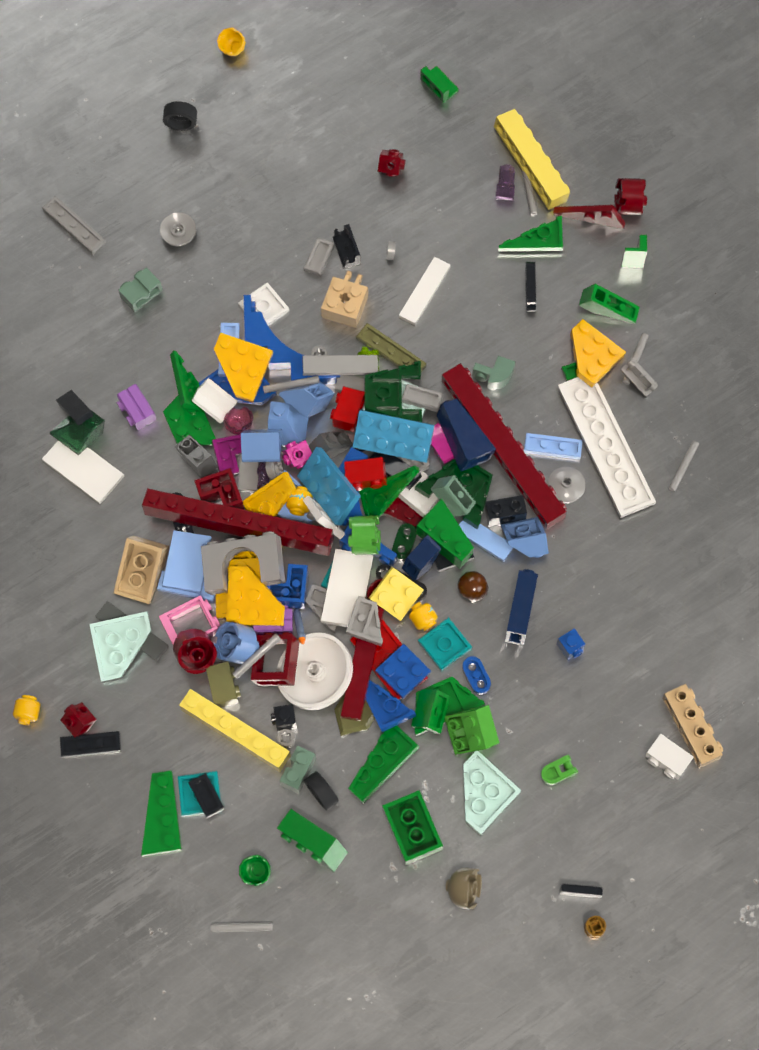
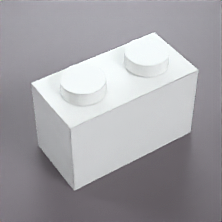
(668, 757)

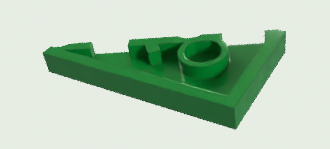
(543, 238)
(185, 382)
(378, 500)

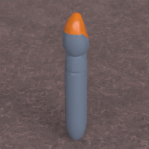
(299, 626)

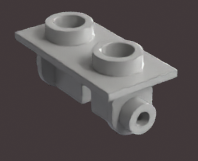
(639, 377)

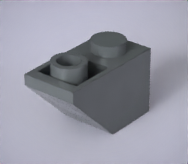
(332, 442)
(196, 456)

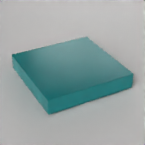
(445, 644)
(188, 801)

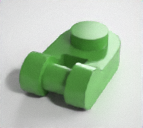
(552, 774)

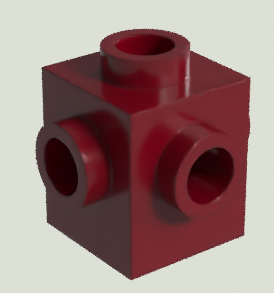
(391, 162)
(78, 719)

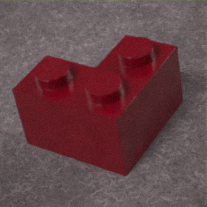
(220, 486)

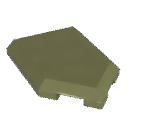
(349, 726)

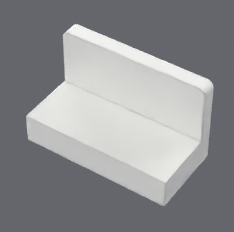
(213, 400)

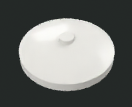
(321, 672)

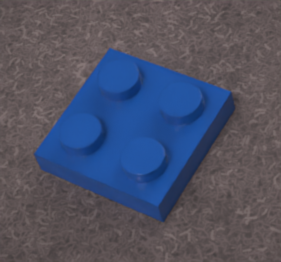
(403, 671)

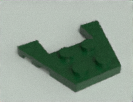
(384, 391)
(474, 479)

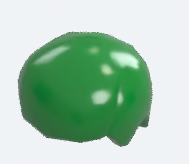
(254, 870)

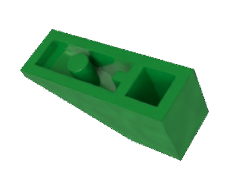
(606, 303)

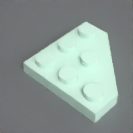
(118, 643)
(485, 792)

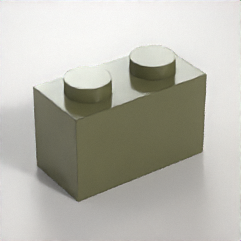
(222, 684)

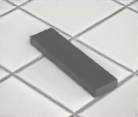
(152, 646)

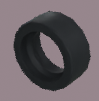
(173, 116)
(321, 790)

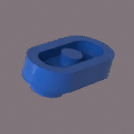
(477, 675)

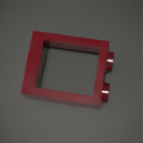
(284, 678)

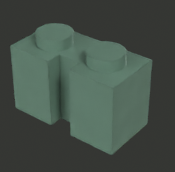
(140, 290)
(302, 764)

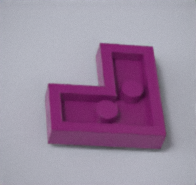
(226, 451)

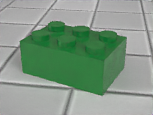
(412, 827)

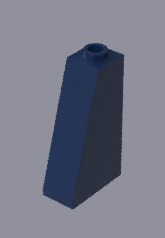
(464, 436)
(521, 607)

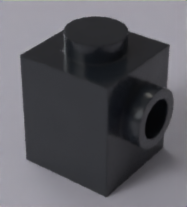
(284, 717)

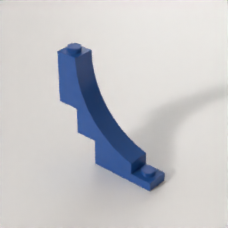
(283, 357)

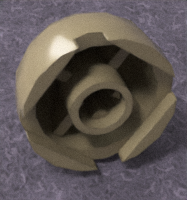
(464, 887)

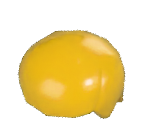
(231, 42)

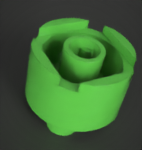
(365, 535)

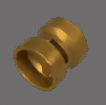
(593, 930)

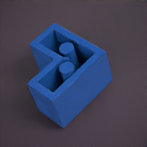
(294, 590)

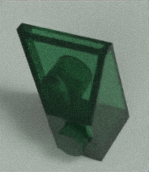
(79, 436)

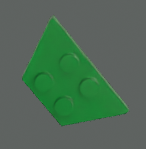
(188, 422)
(460, 699)

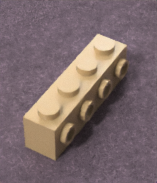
(693, 726)

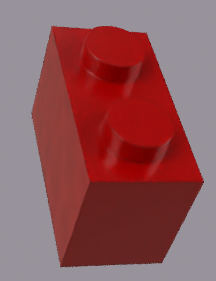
(347, 410)
(366, 473)

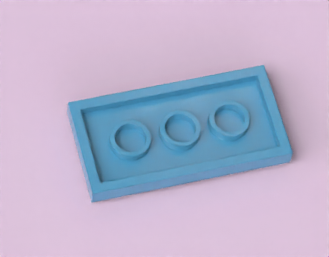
(393, 436)
(328, 486)

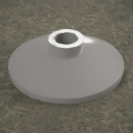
(174, 223)
(564, 492)

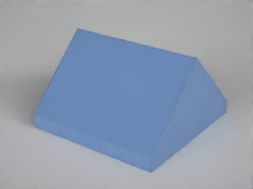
(261, 445)

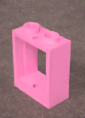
(185, 608)

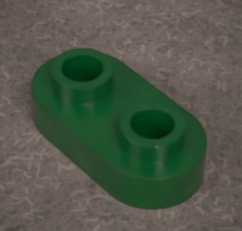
(404, 541)

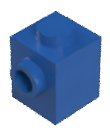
(571, 644)

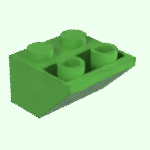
(472, 730)

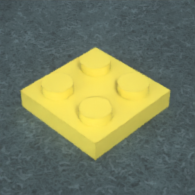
(396, 593)

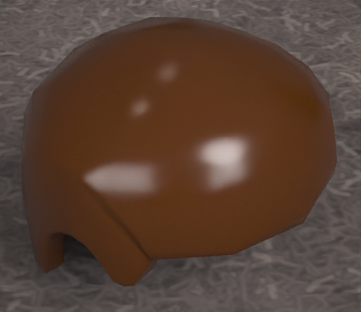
(473, 586)

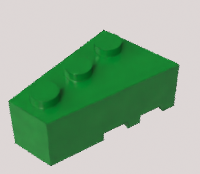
(447, 533)
(312, 839)

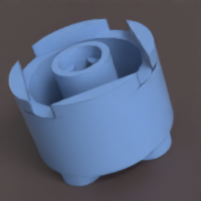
(235, 642)

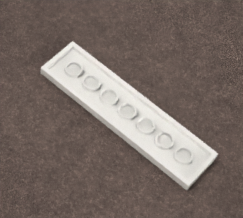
(607, 446)

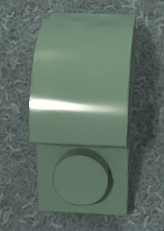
(497, 376)

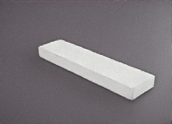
(424, 291)

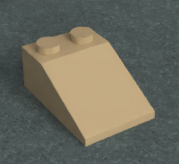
(140, 568)

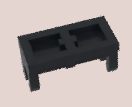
(346, 247)

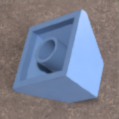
(288, 419)
(527, 537)

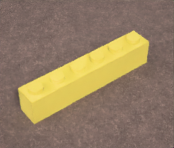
(532, 159)
(235, 730)

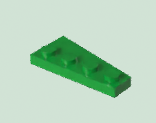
(387, 757)
(162, 822)

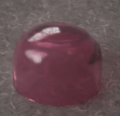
(238, 420)

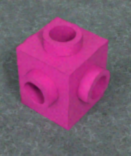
(301, 449)

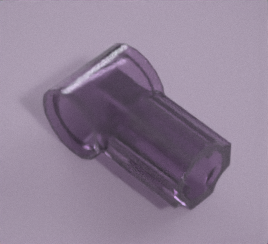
(505, 185)

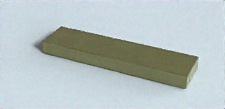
(387, 347)

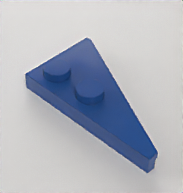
(385, 708)

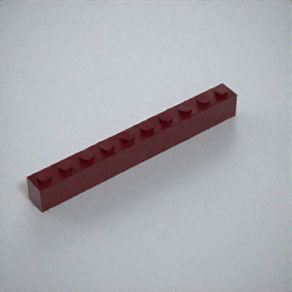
(508, 451)
(236, 521)

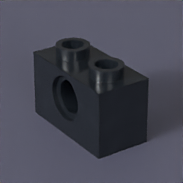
(505, 510)

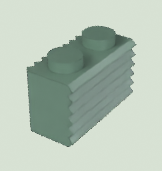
(453, 495)

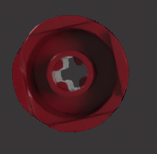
(630, 196)
(200, 644)

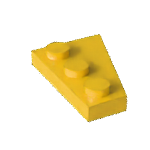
(272, 496)

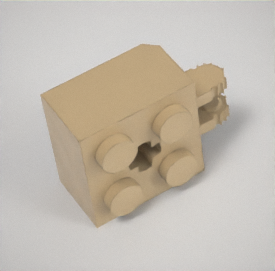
(352, 294)

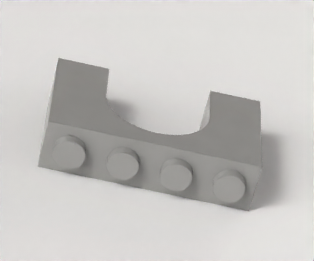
(218, 555)

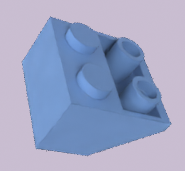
(308, 399)

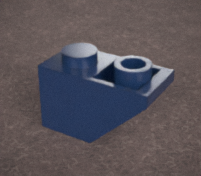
(421, 558)

